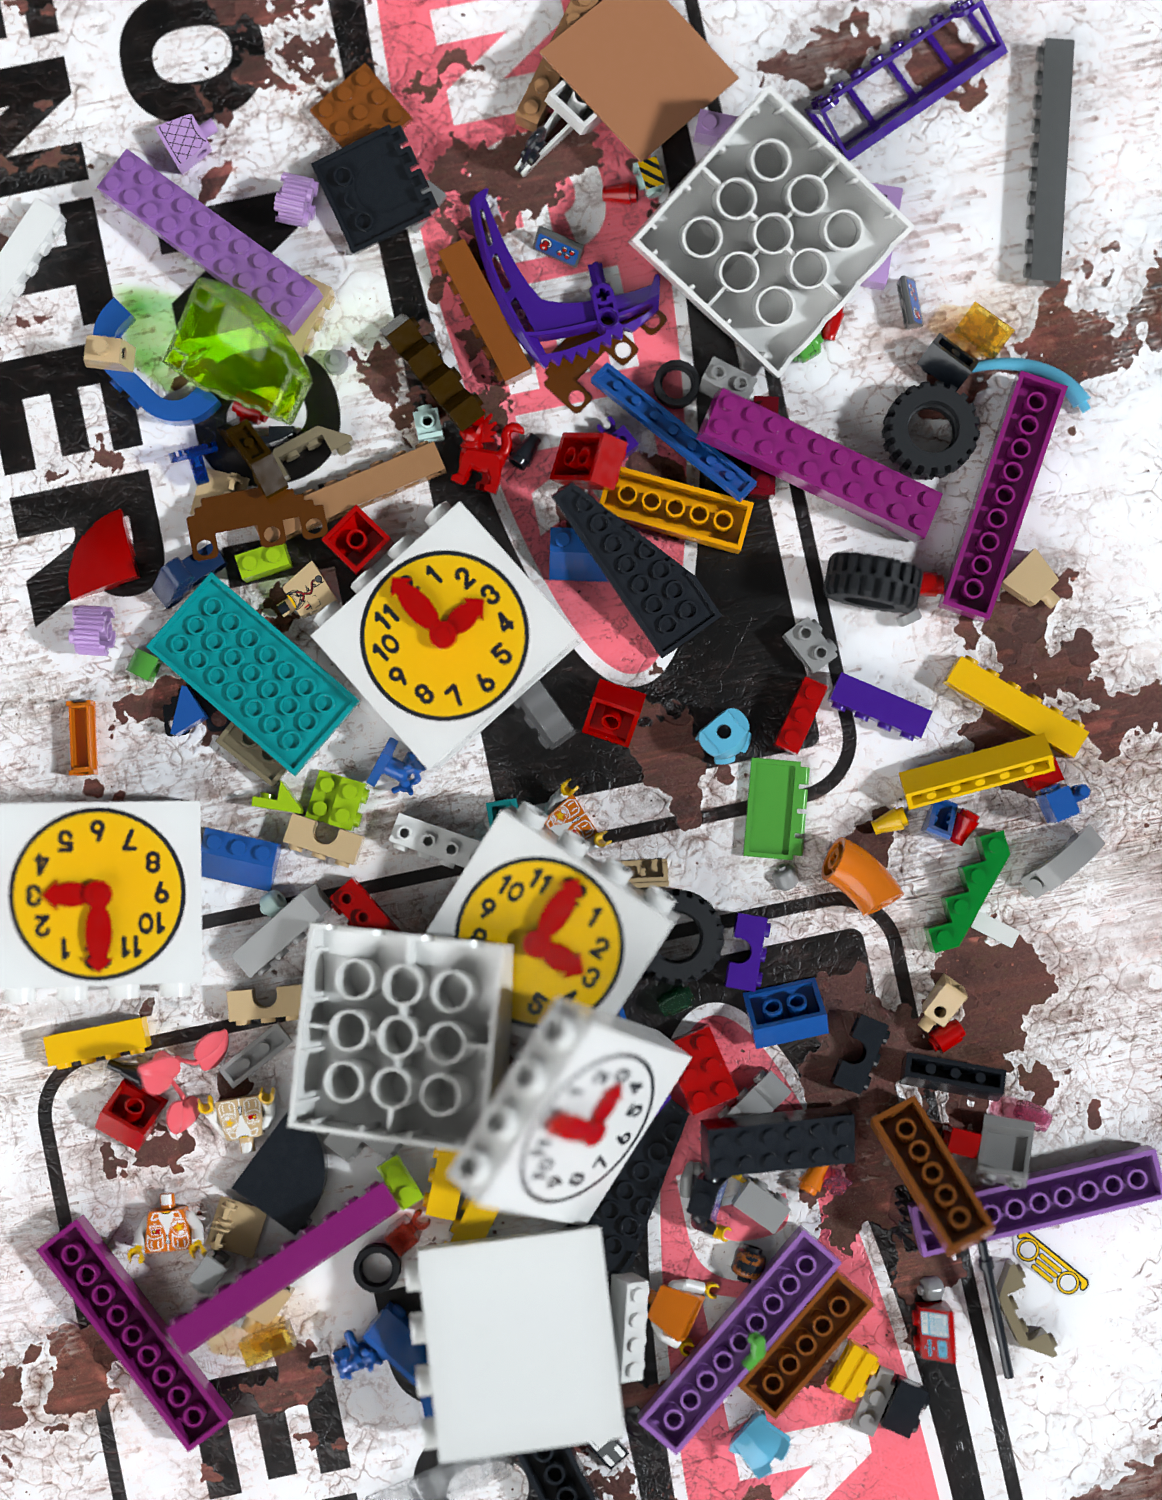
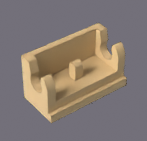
(648, 872)

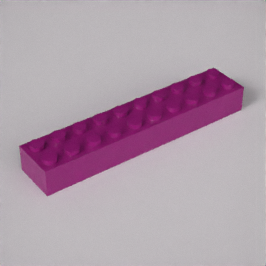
(819, 465)
(1002, 496)
(283, 1269)
(135, 1333)

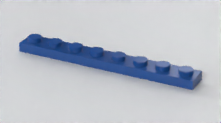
(673, 432)

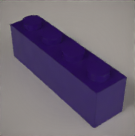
(880, 706)

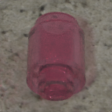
(1034, 1113)

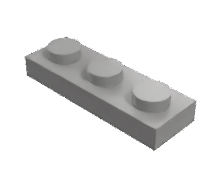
(255, 1055)

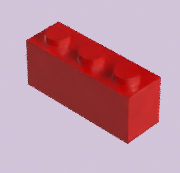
(800, 715)

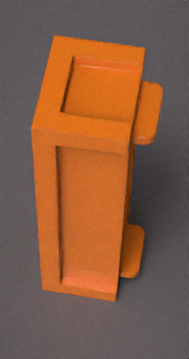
(83, 738)

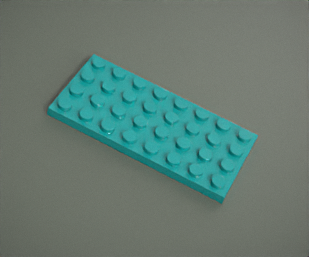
(253, 674)

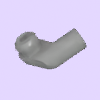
(686, 1180)

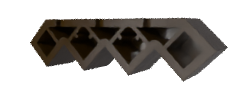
(427, 366)

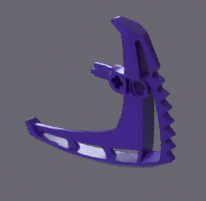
(557, 319)

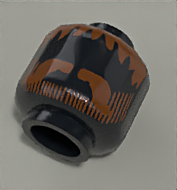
(748, 1263)

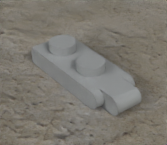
(873, 1402)

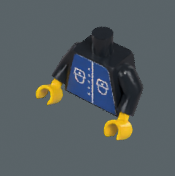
(706, 1202)

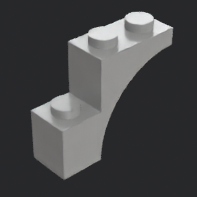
(351, 1146)

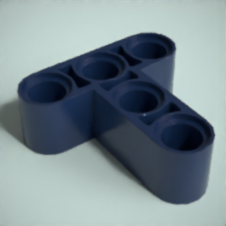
(181, 576)

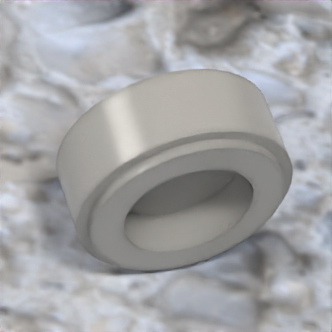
(908, 618)

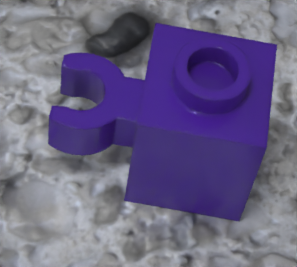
(621, 433)

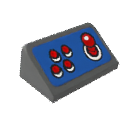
(558, 247)
(909, 303)

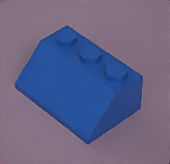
(571, 559)
(239, 859)
(786, 1013)
(392, 1338)

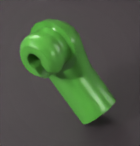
(758, 1351)

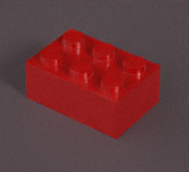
(589, 460)
(706, 1077)

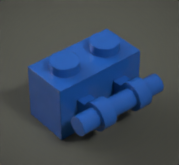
(1060, 801)

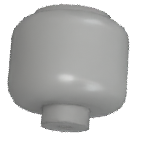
(785, 877)
(931, 1288)

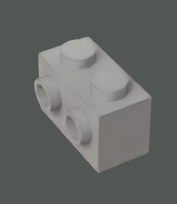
(810, 645)

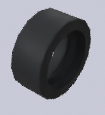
(674, 365)
(376, 1287)

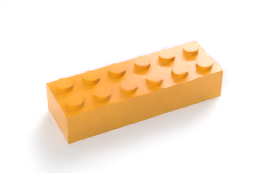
(679, 510)

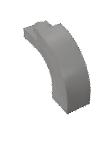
(1064, 863)

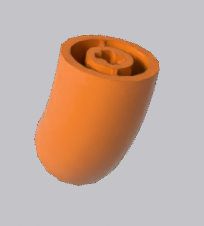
(860, 877)

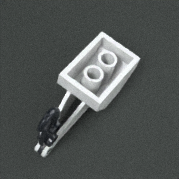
(573, 110)

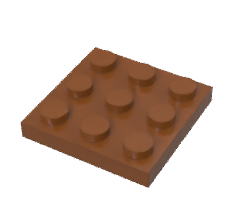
(359, 108)

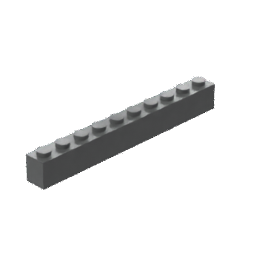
(1049, 162)

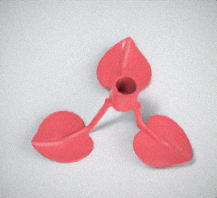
(163, 1069)

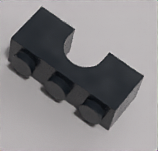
(855, 1074)

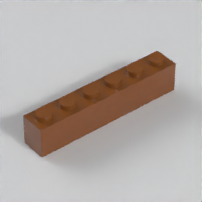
(484, 312)

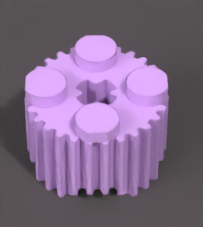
(296, 200)
(92, 630)

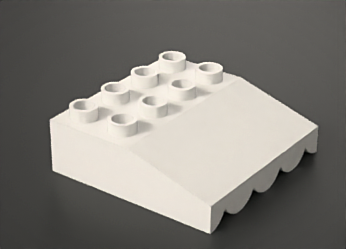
(771, 232)
(400, 1035)

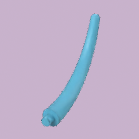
(1074, 393)

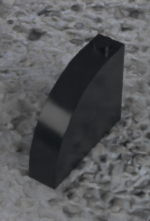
(287, 1176)

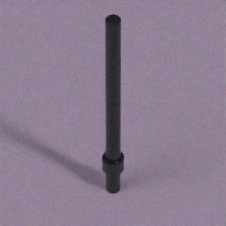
(986, 1265)

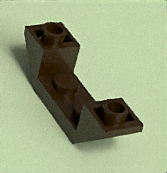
(256, 454)

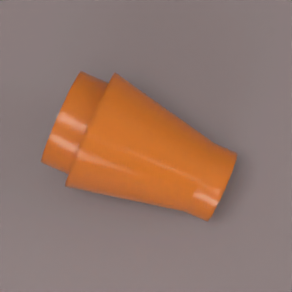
(812, 1180)

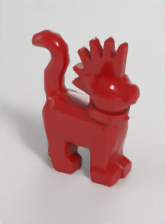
(481, 460)

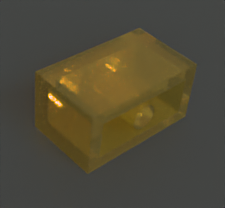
(983, 331)
(268, 1343)

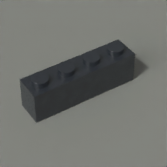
(953, 1076)

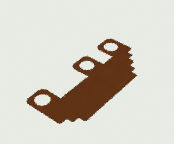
(564, 378)
(250, 509)

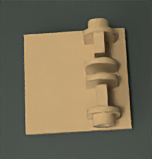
(218, 484)
(236, 1227)

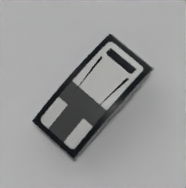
(279, 435)
(609, 1451)

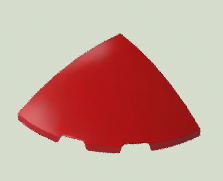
(103, 558)

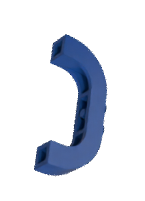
(193, 409)

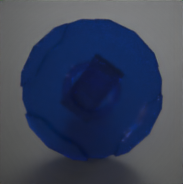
(196, 460)

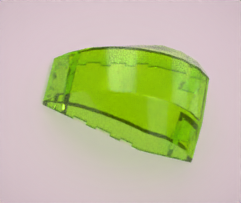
(238, 352)

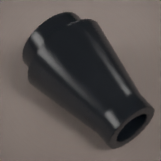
(524, 453)

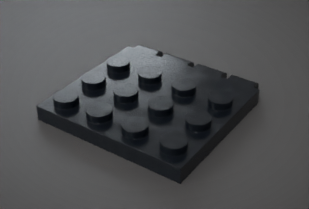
(375, 188)

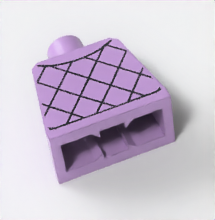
(186, 140)

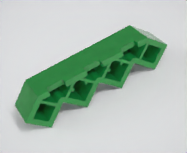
(977, 882)

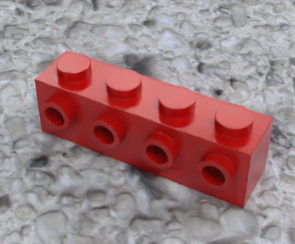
(360, 908)

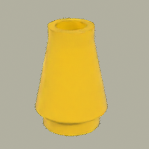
(890, 821)

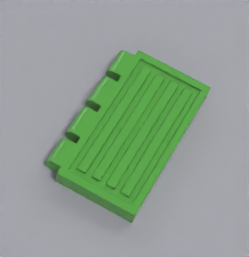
(773, 809)

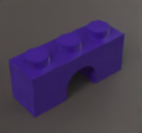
(746, 974)

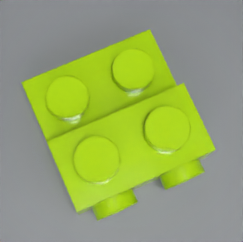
(337, 800)

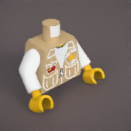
(241, 1117)

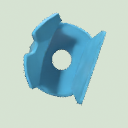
(726, 749)
(759, 1444)

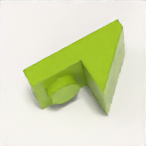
(285, 802)

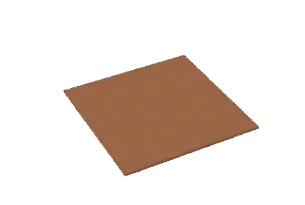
(639, 69)

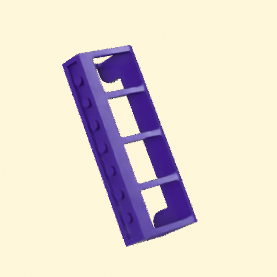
(916, 101)

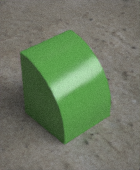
(144, 665)

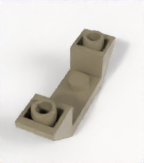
(338, 443)
(1009, 1282)

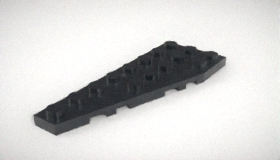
(653, 586)
(635, 1190)

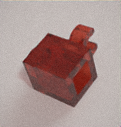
(405, 1232)

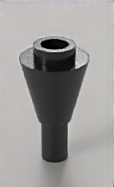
(127, 1071)

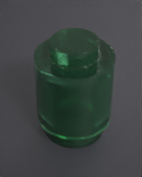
(675, 1000)

